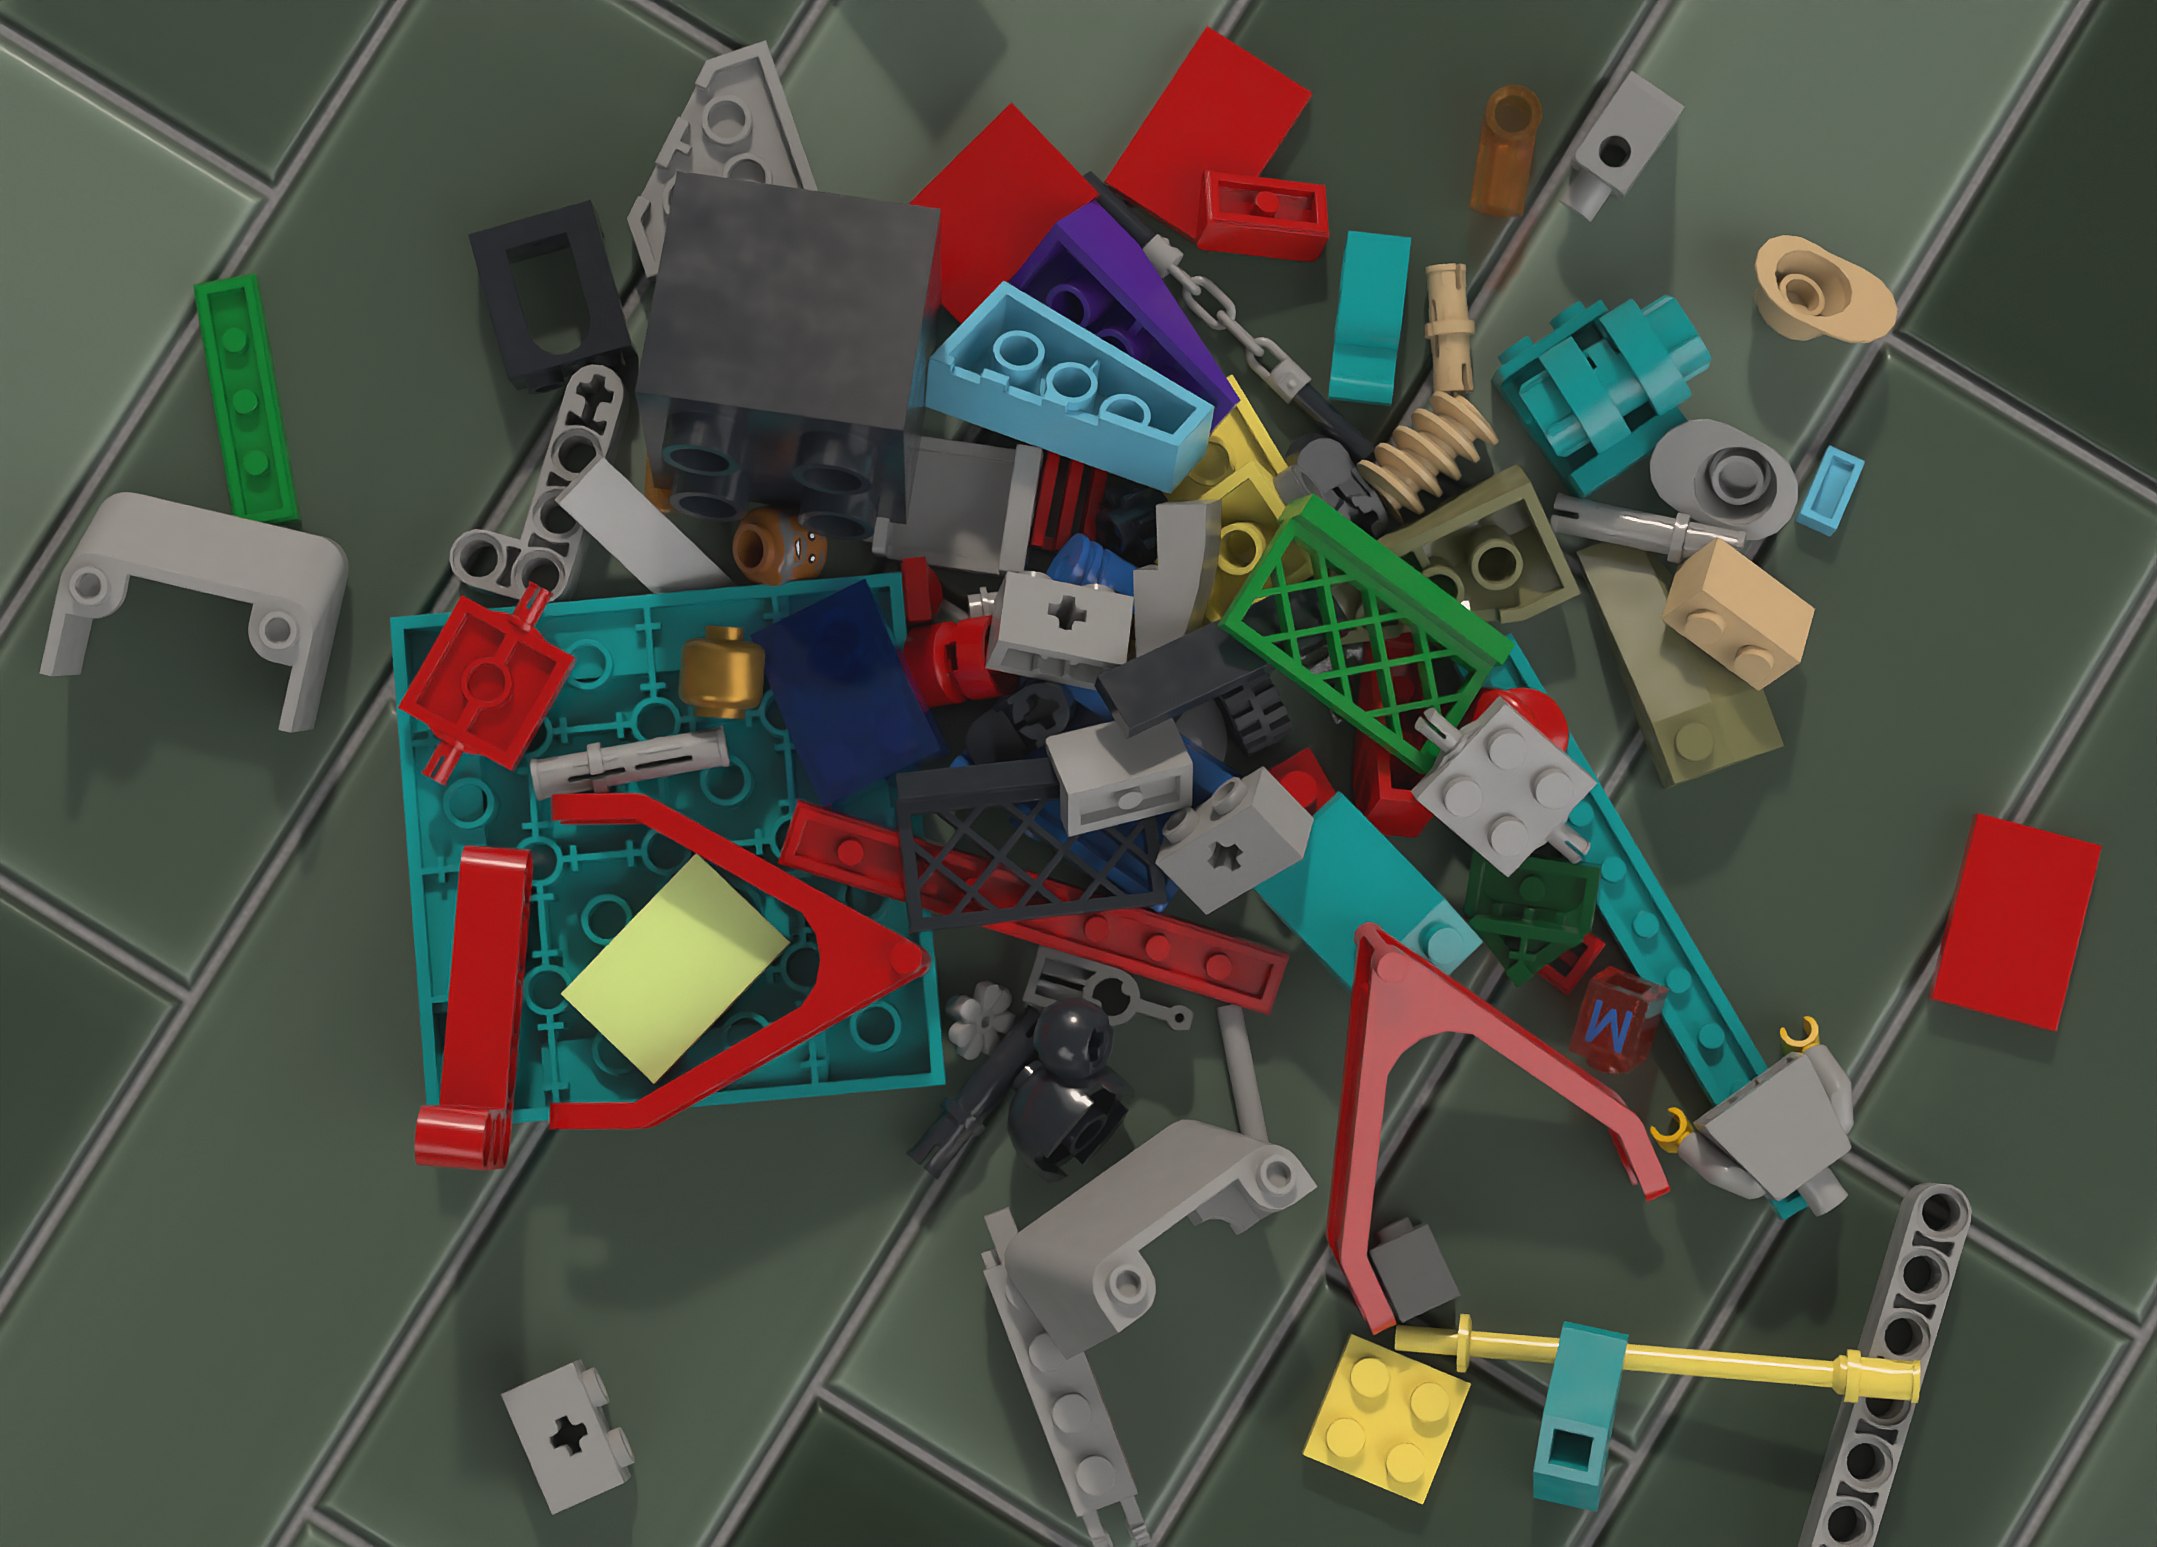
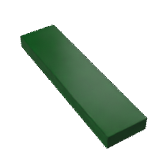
(247, 400)

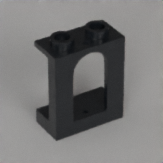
(566, 227)

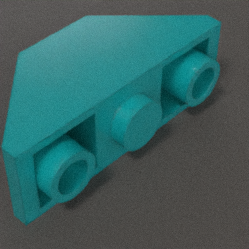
(1579, 1416)

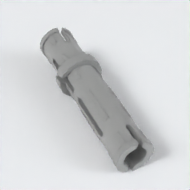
(1639, 529)
(630, 762)

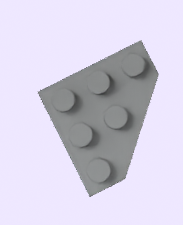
(729, 129)

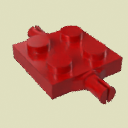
(487, 683)

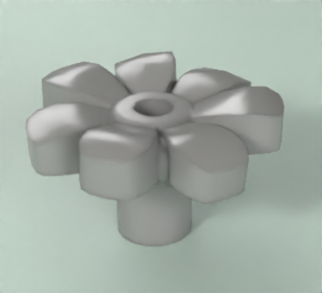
(979, 1019)

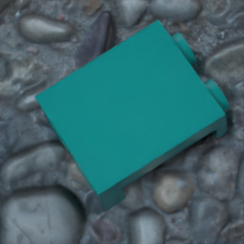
(1584, 469)

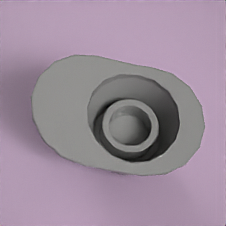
(1724, 478)

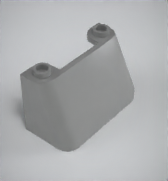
(1083, 1256)

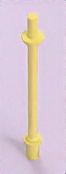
(1846, 1375)

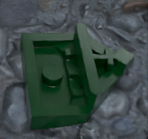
(1533, 911)

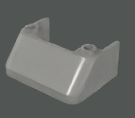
(285, 573)

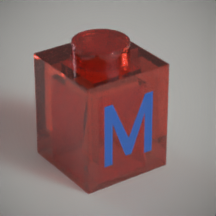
(1617, 1021)

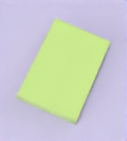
(676, 968)

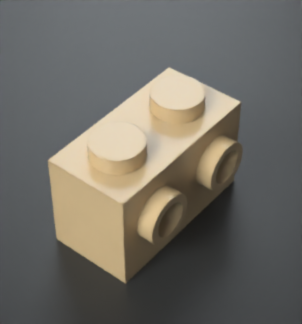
(1738, 614)

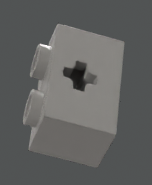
(1028, 636)
(1234, 839)
(560, 1469)

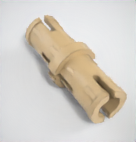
(1449, 328)

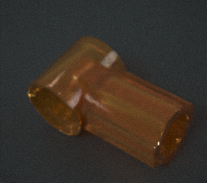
(1504, 156)

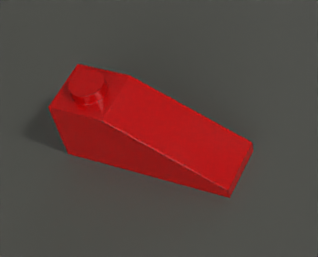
(1378, 777)

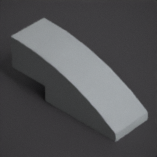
(1176, 591)

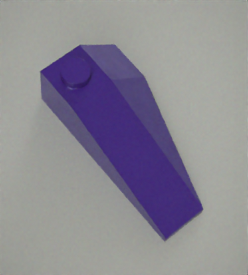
(1110, 288)

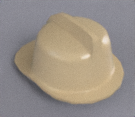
(1817, 293)

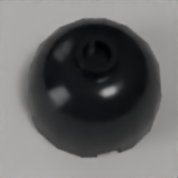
(1064, 1117)

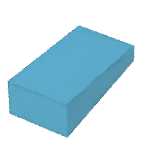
(1829, 491)

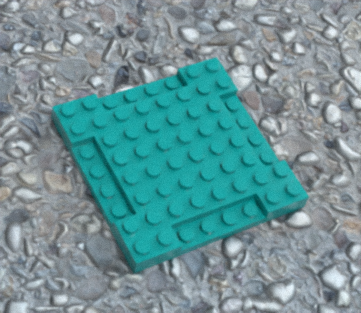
(602, 876)

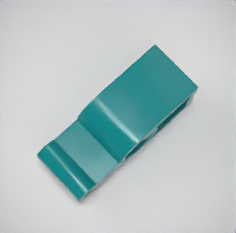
(1369, 317)

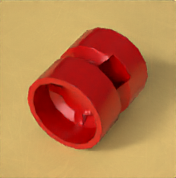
(951, 662)

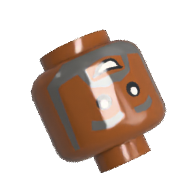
(776, 548)

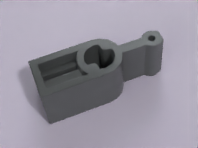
(1089, 975)

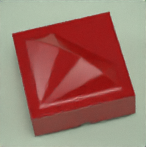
(920, 591)

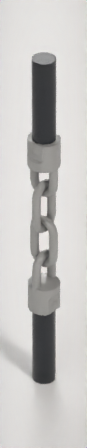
(1286, 378)

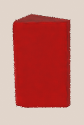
(1262, 216)

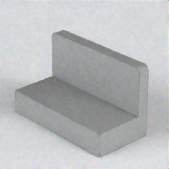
(1118, 778)

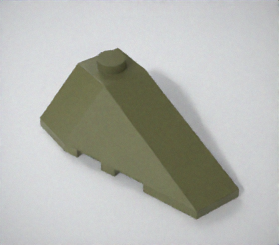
(1483, 549)
(1684, 700)

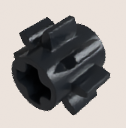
(1129, 520)

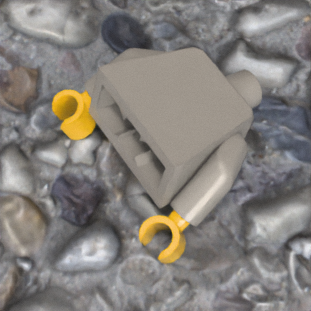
(1775, 1129)

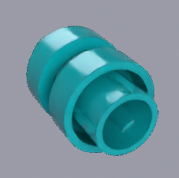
(1640, 360)

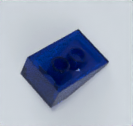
(848, 695)

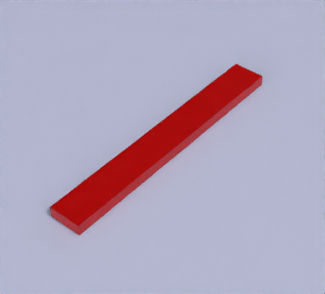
(1129, 939)

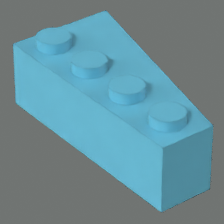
(1067, 392)

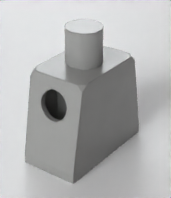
(1636, 123)

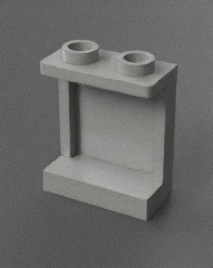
(967, 509)

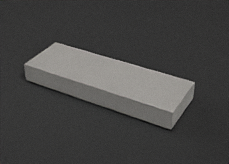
(638, 532)

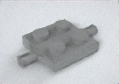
(1503, 786)

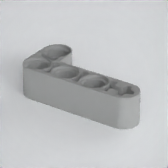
(537, 544)

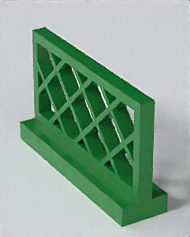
(1382, 581)

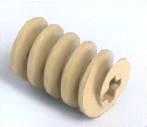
(1426, 452)

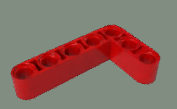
(483, 1014)

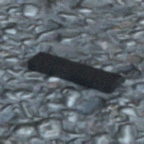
(1203, 664)

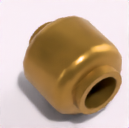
(721, 673)

